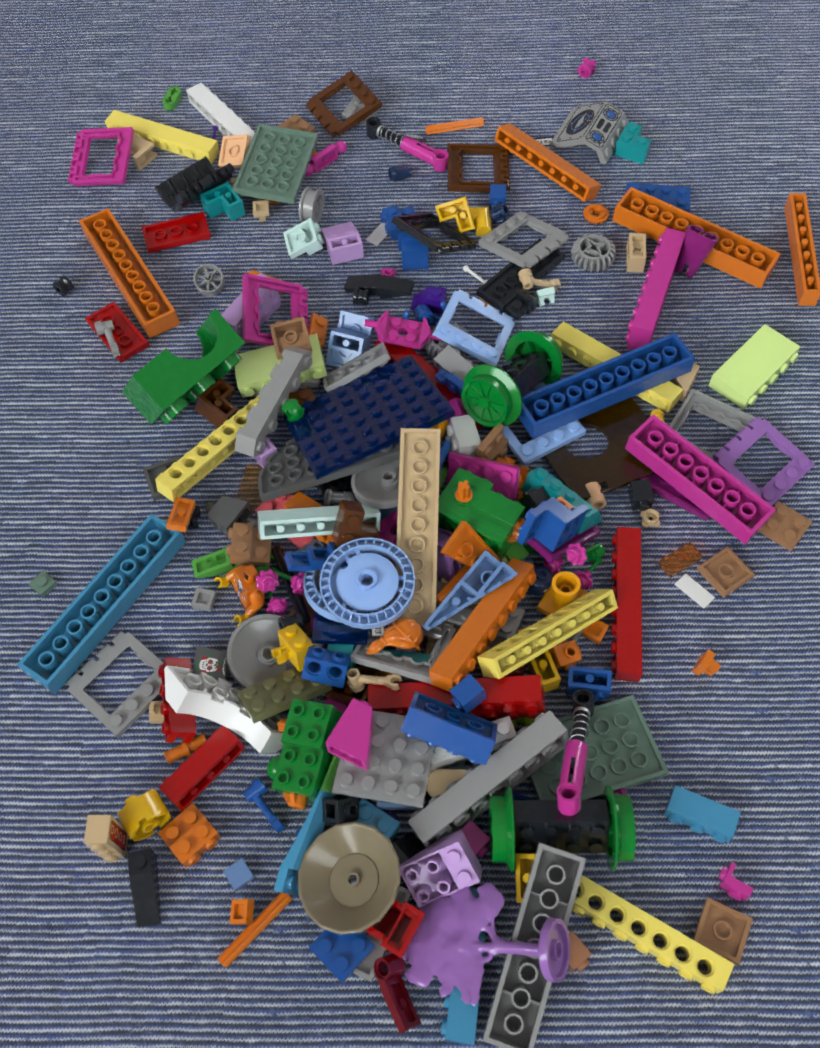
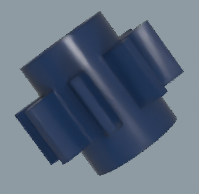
(499, 213)

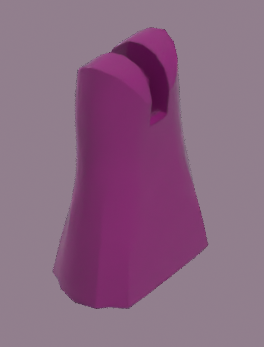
(695, 249)

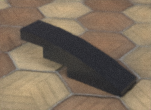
(382, 285)

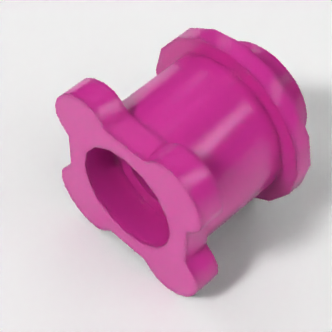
(587, 68)

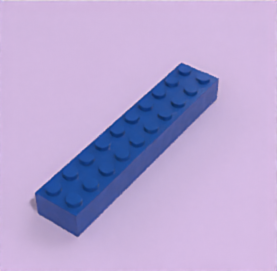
(605, 385)

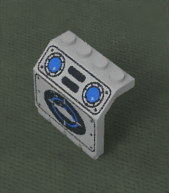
(594, 125)

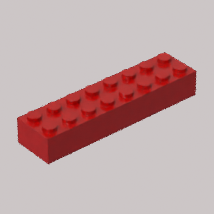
(505, 697)

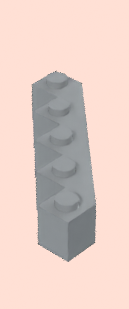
(263, 416)

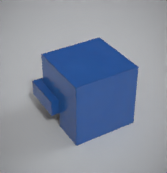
(413, 252)

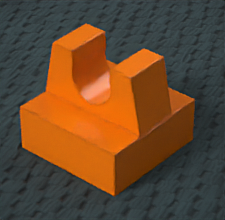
(706, 664)

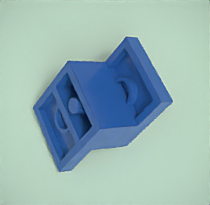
(551, 524)

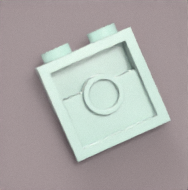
(303, 239)

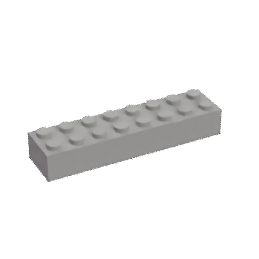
(504, 768)
(521, 986)

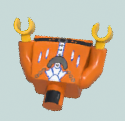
(244, 584)

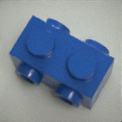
(595, 680)

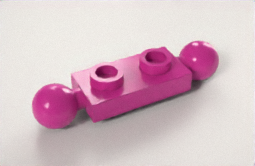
(325, 157)

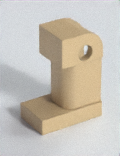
(142, 152)

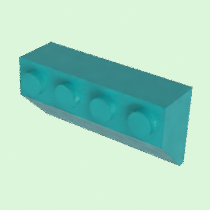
(555, 488)

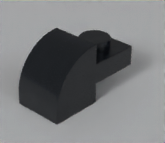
(522, 304)

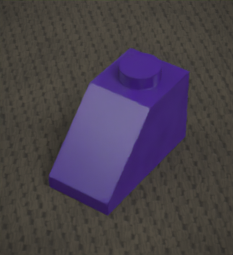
(431, 297)

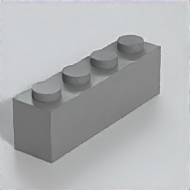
(453, 362)

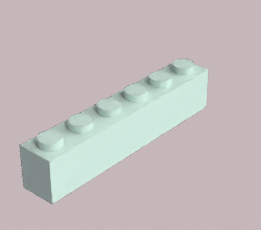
(305, 521)

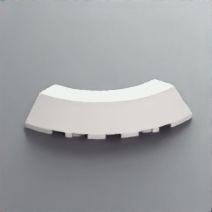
(219, 702)

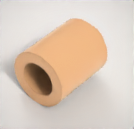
(597, 498)

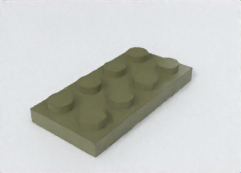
(277, 693)

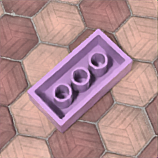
(268, 304)

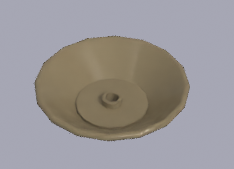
(327, 874)

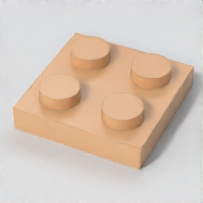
(234, 150)

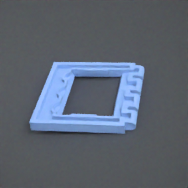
(468, 343)
(545, 443)

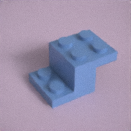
(349, 338)

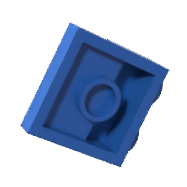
(387, 216)

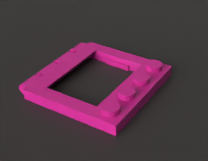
(81, 152)
(251, 302)

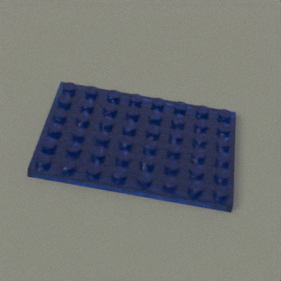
(367, 415)

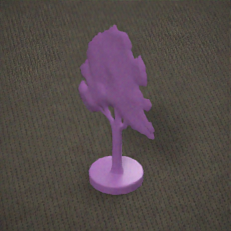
(451, 948)

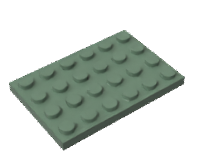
(275, 163)
(617, 755)

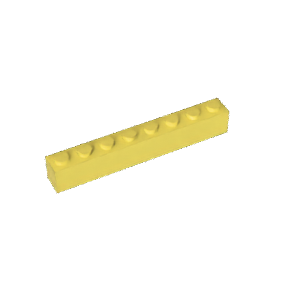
(167, 137)
(592, 352)

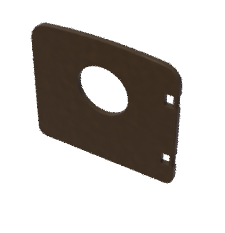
(614, 466)

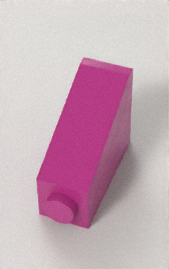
(353, 734)

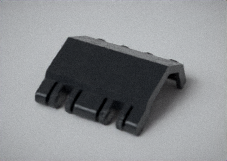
(191, 182)

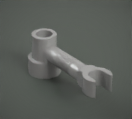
(105, 328)

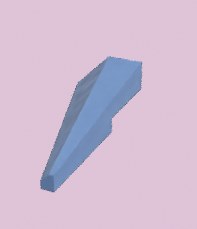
(480, 580)

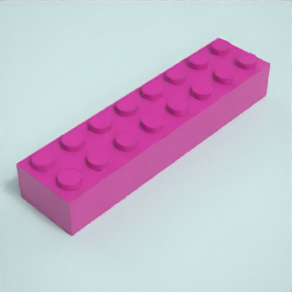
(655, 289)
(699, 479)

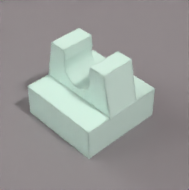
(547, 293)

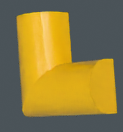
(459, 210)
(482, 220)

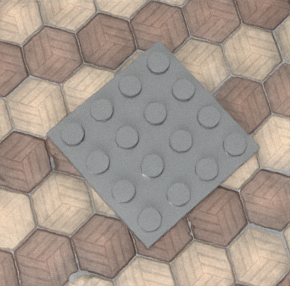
(396, 769)

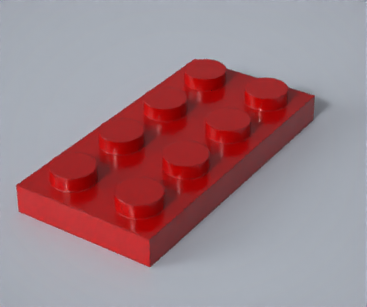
(176, 232)
(126, 335)

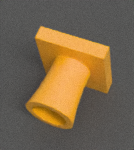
(564, 590)

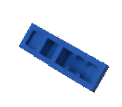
(310, 560)

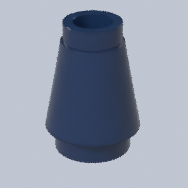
(399, 173)

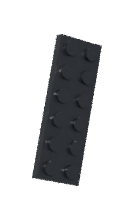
(503, 286)

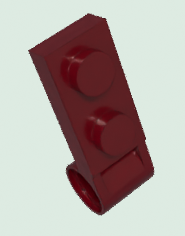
(388, 972)

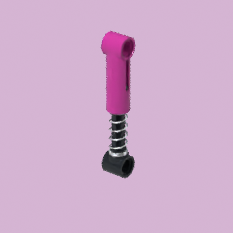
(434, 157)
(575, 754)

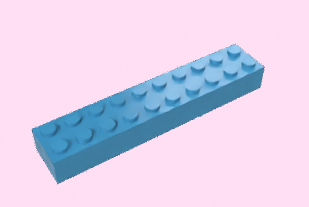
(101, 604)

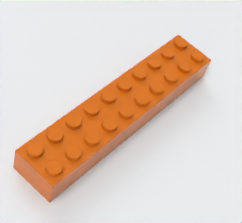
(731, 254)
(129, 273)

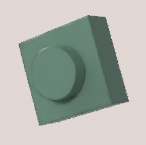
(43, 584)

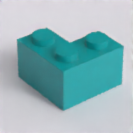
(631, 144)
(222, 200)

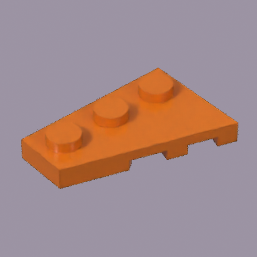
(466, 545)

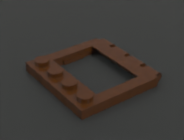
(359, 89)
(455, 167)

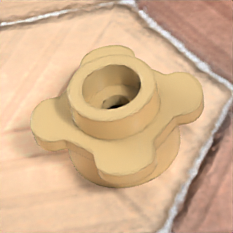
(650, 513)

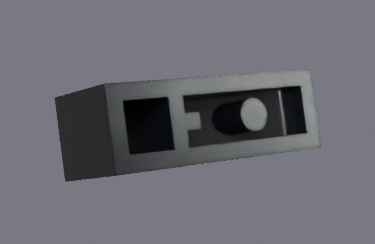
(145, 887)

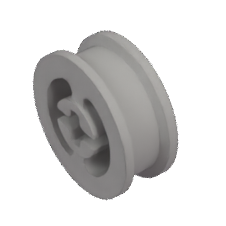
(311, 204)

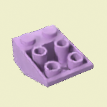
(343, 242)
(441, 869)

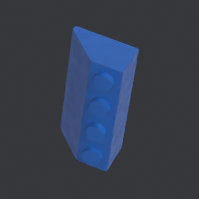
(449, 728)

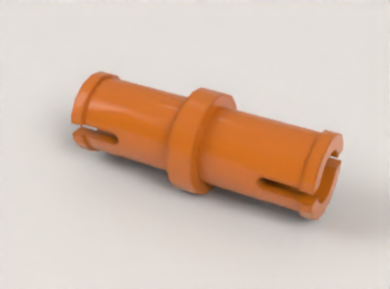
(184, 749)

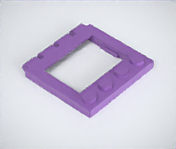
(784, 479)

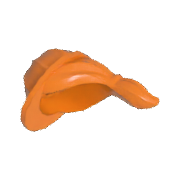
(403, 633)

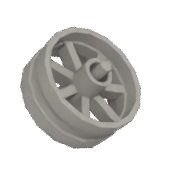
(209, 280)

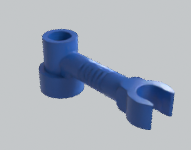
(254, 793)

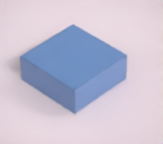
(238, 874)

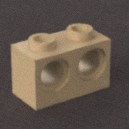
(636, 252)

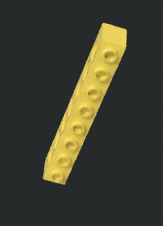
(203, 457)
(546, 633)
(718, 967)

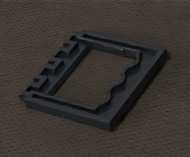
(413, 222)

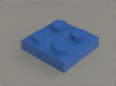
(342, 952)

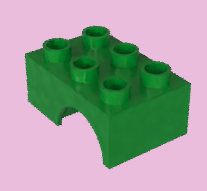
(165, 381)

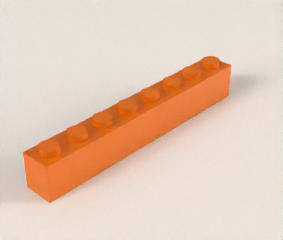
(547, 162)
(802, 249)
(481, 628)

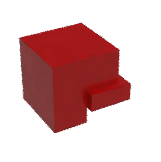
(397, 928)

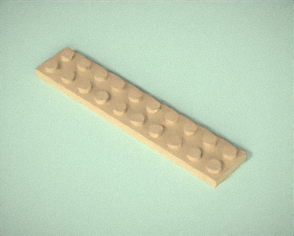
(419, 515)

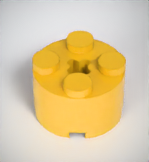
(143, 815)

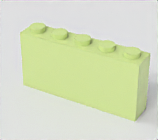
(257, 365)
(754, 366)

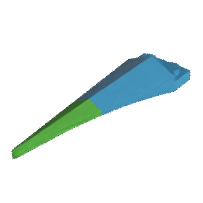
(313, 826)

